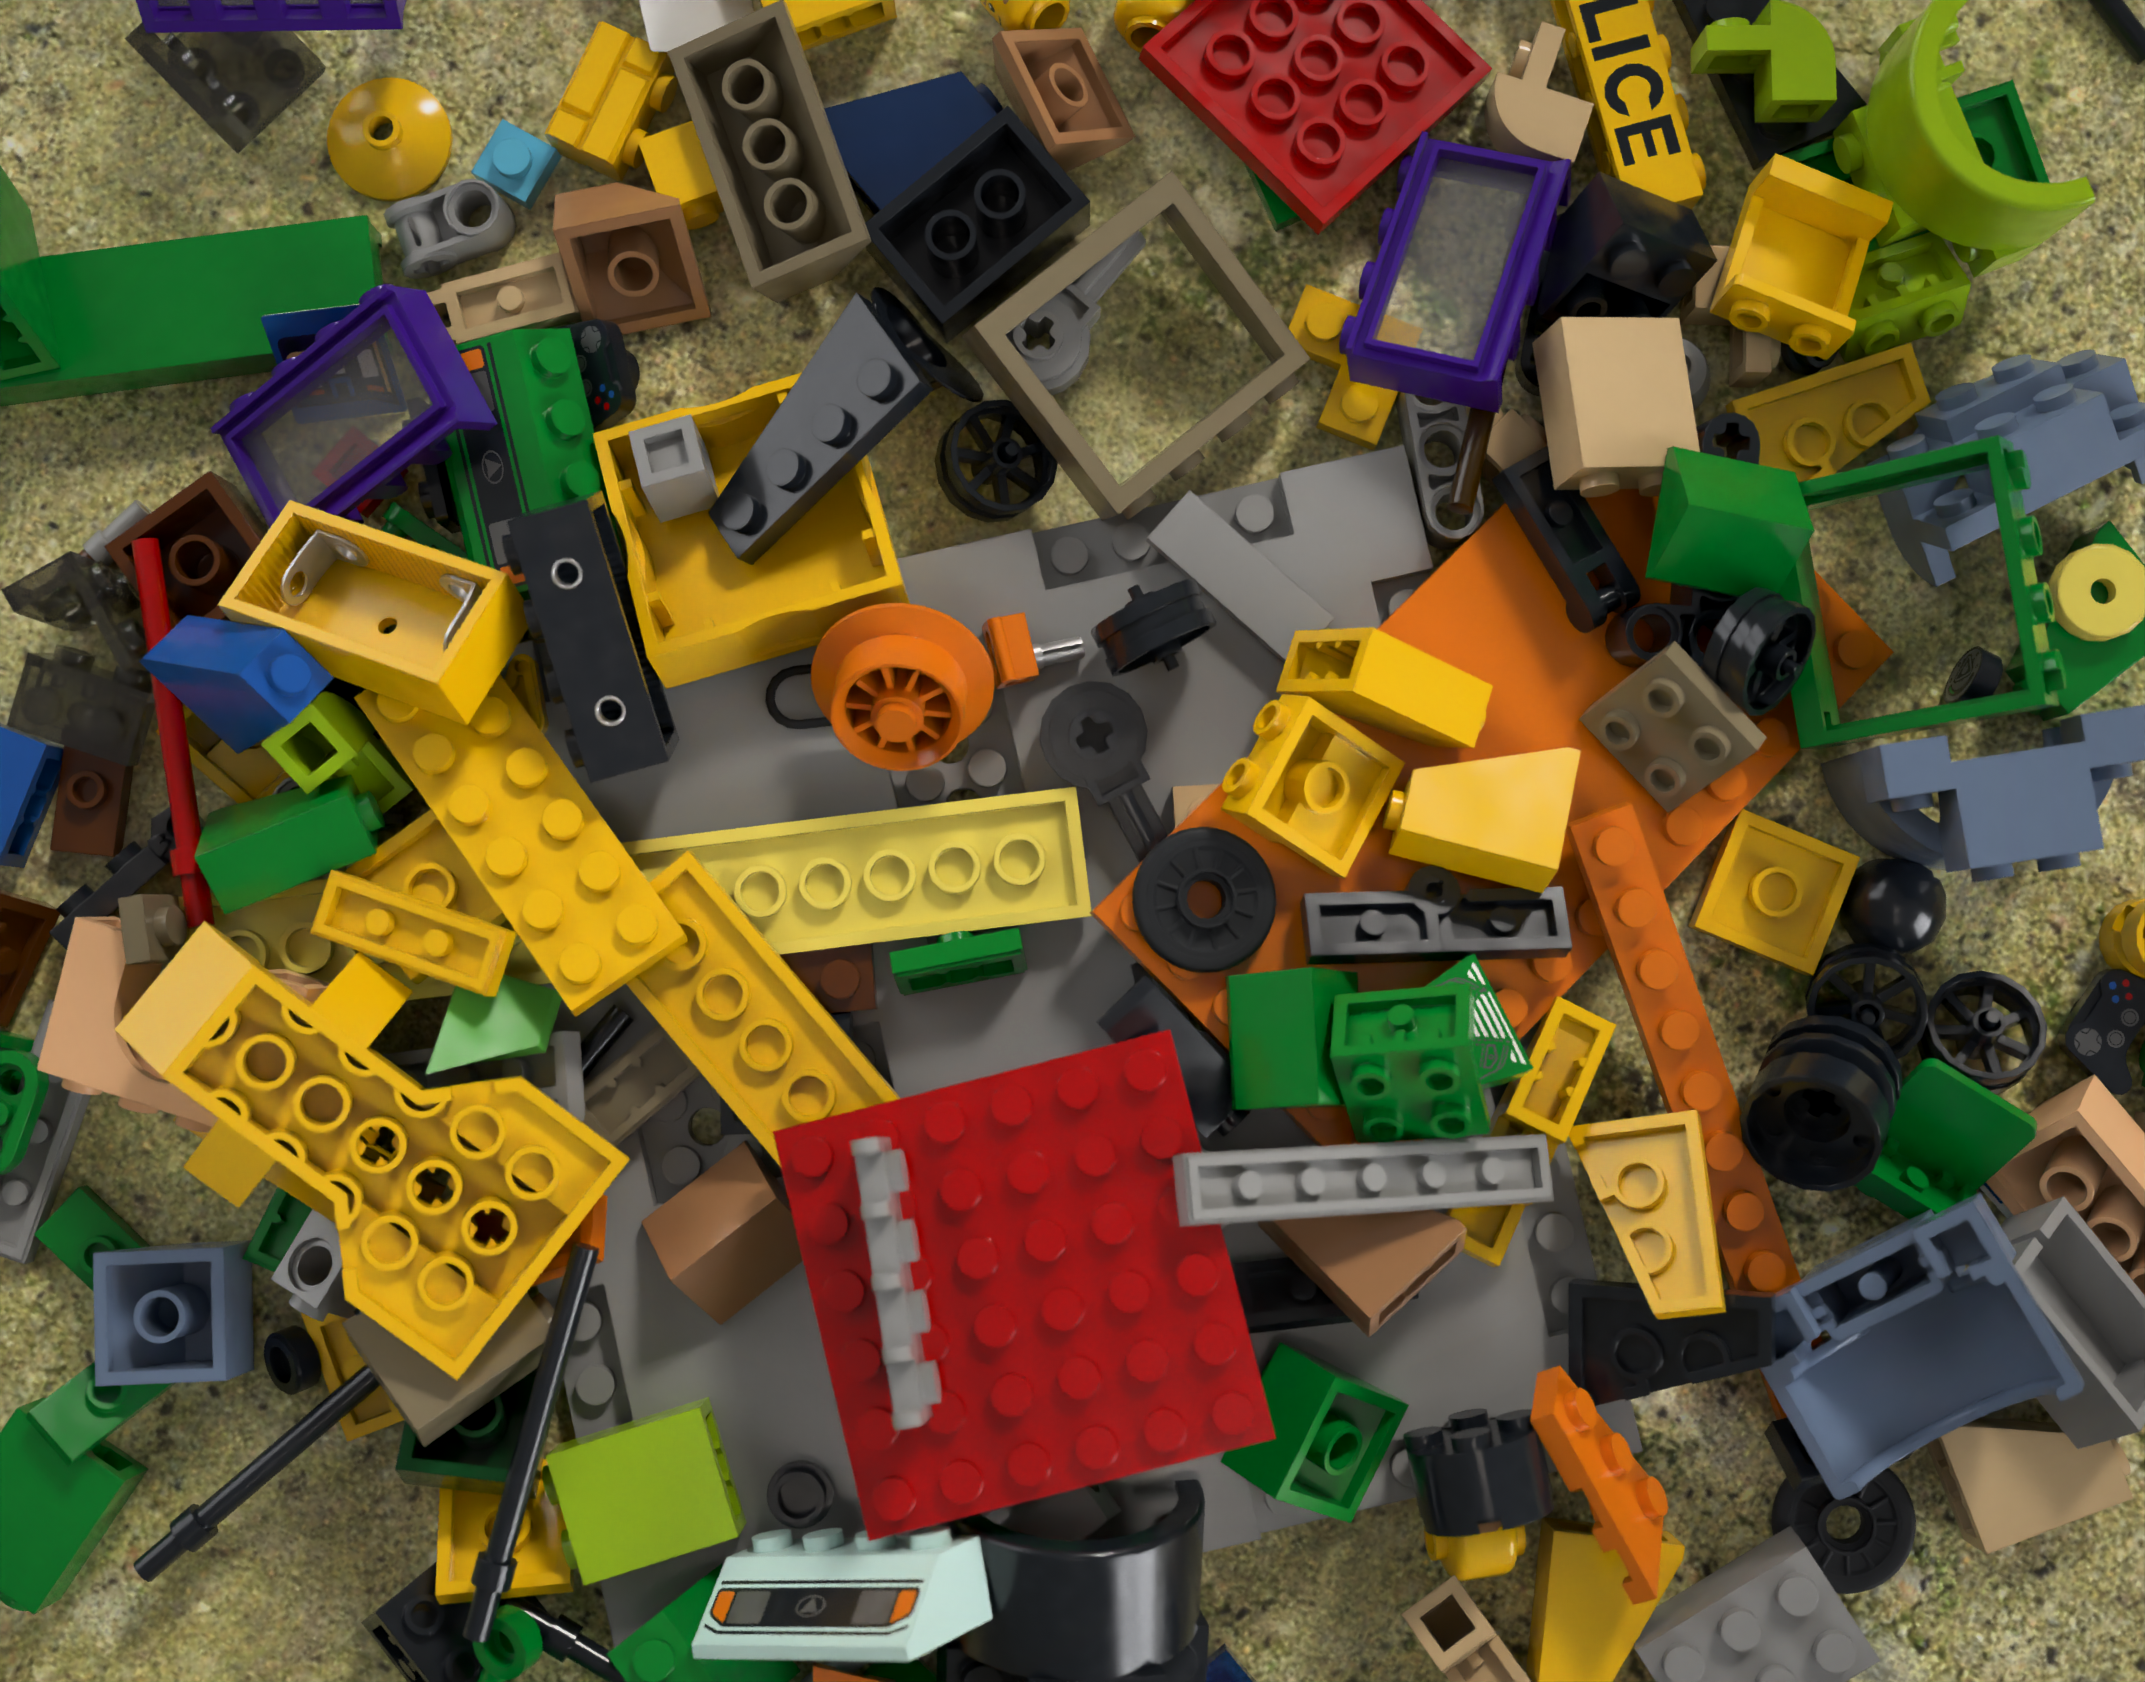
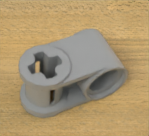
(437, 228)

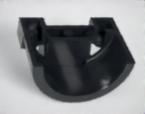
(1088, 1606)

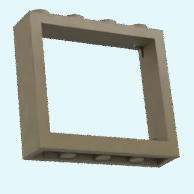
(1046, 417)

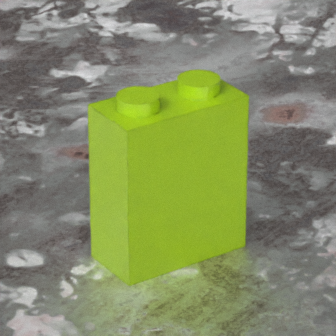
(644, 1491)

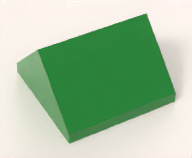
(1726, 524)
(1284, 1037)

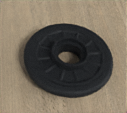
(1163, 907)
(1873, 1551)

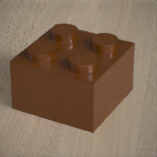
(203, 543)

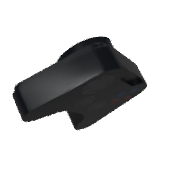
(606, 370)
(2104, 1027)

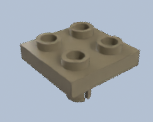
(1672, 727)

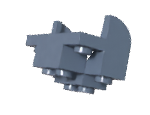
(2066, 415)

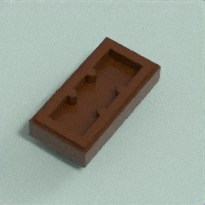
(91, 805)

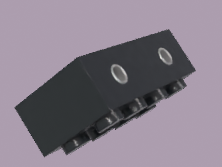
(592, 636)

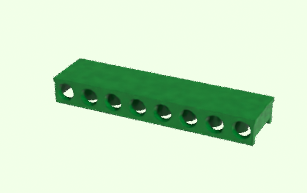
(191, 304)

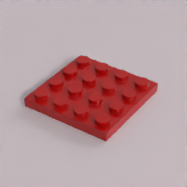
(1316, 88)

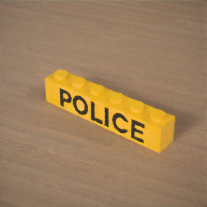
(1635, 114)

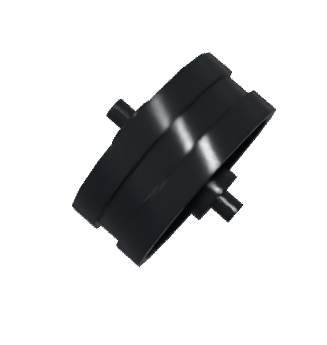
(993, 463)
(1153, 627)
(1760, 649)
(1867, 1000)
(1984, 1029)

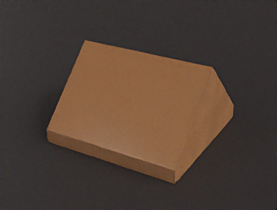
(1060, 93)
(726, 1234)

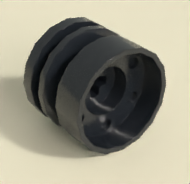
(1822, 1103)

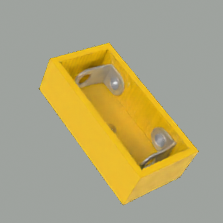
(347, 582)

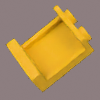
(1798, 257)

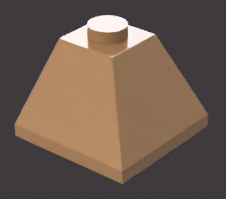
(629, 257)

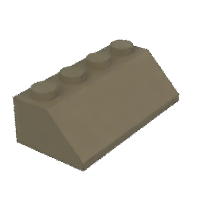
(771, 152)

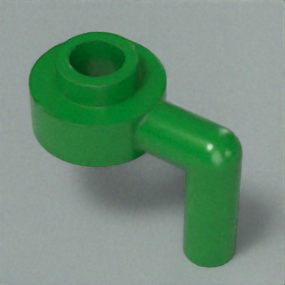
(512, 1646)

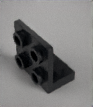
(425, 1636)

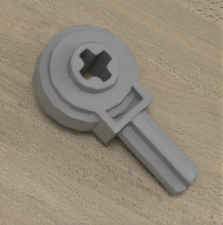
(1069, 319)

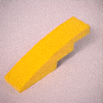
(1543, 1101)

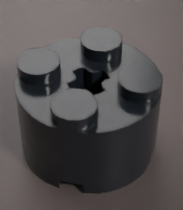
(1479, 1472)

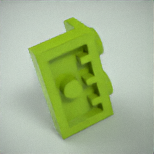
(1905, 296)

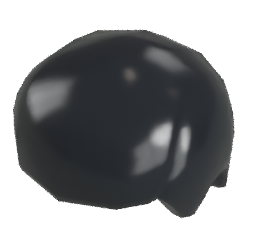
(1894, 905)

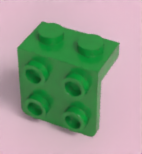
(1944, 1141)

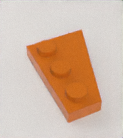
(1594, 1459)

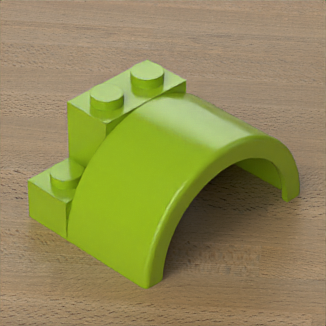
(1922, 156)

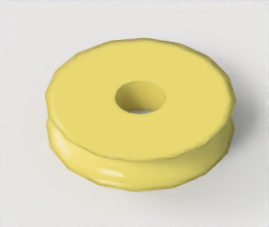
(2072, 596)

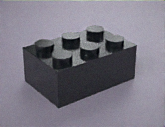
(977, 224)

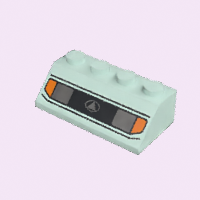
(845, 1597)

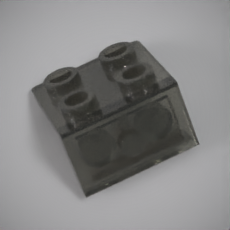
(232, 77)
(81, 593)

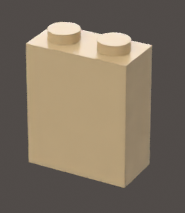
(1613, 401)

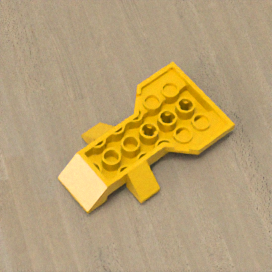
(304, 1086)

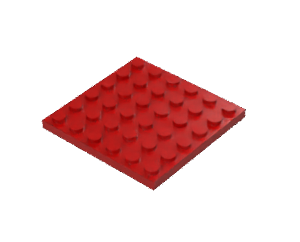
(1056, 1280)

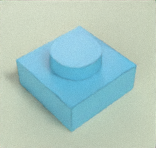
(516, 164)

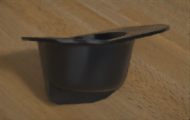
(931, 358)

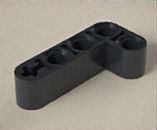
(1688, 606)

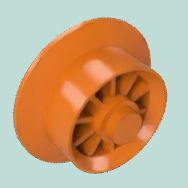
(901, 684)

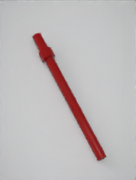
(173, 740)

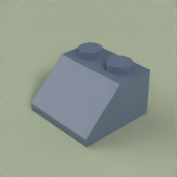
(173, 1313)

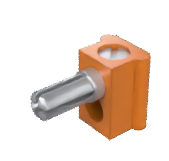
(1014, 655)

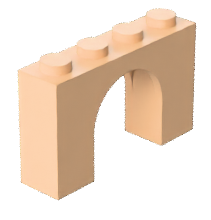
(91, 1002)

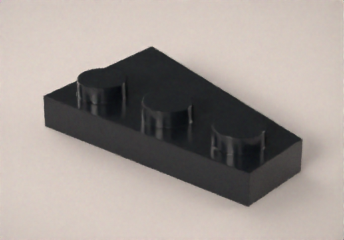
(1628, 1353)

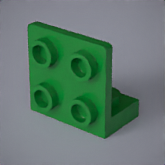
(1409, 1063)

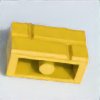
(612, 102)

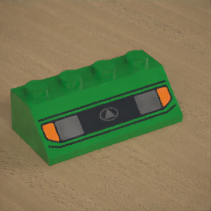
(537, 449)

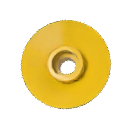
(408, 158)

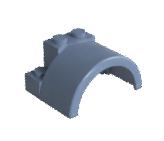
(1990, 806)
(1910, 1343)

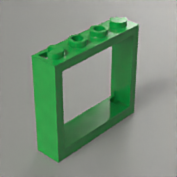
(2032, 601)

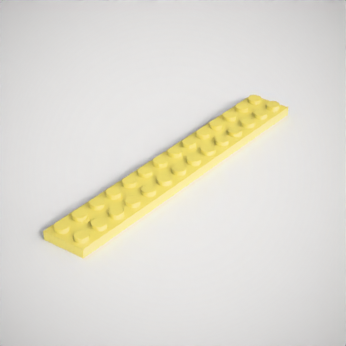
(796, 882)

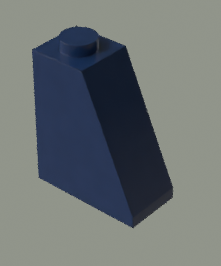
(905, 132)

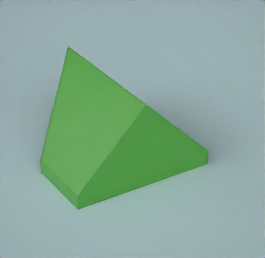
(496, 1027)

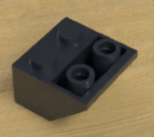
(1622, 254)

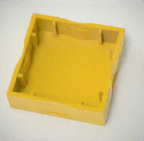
(717, 613)

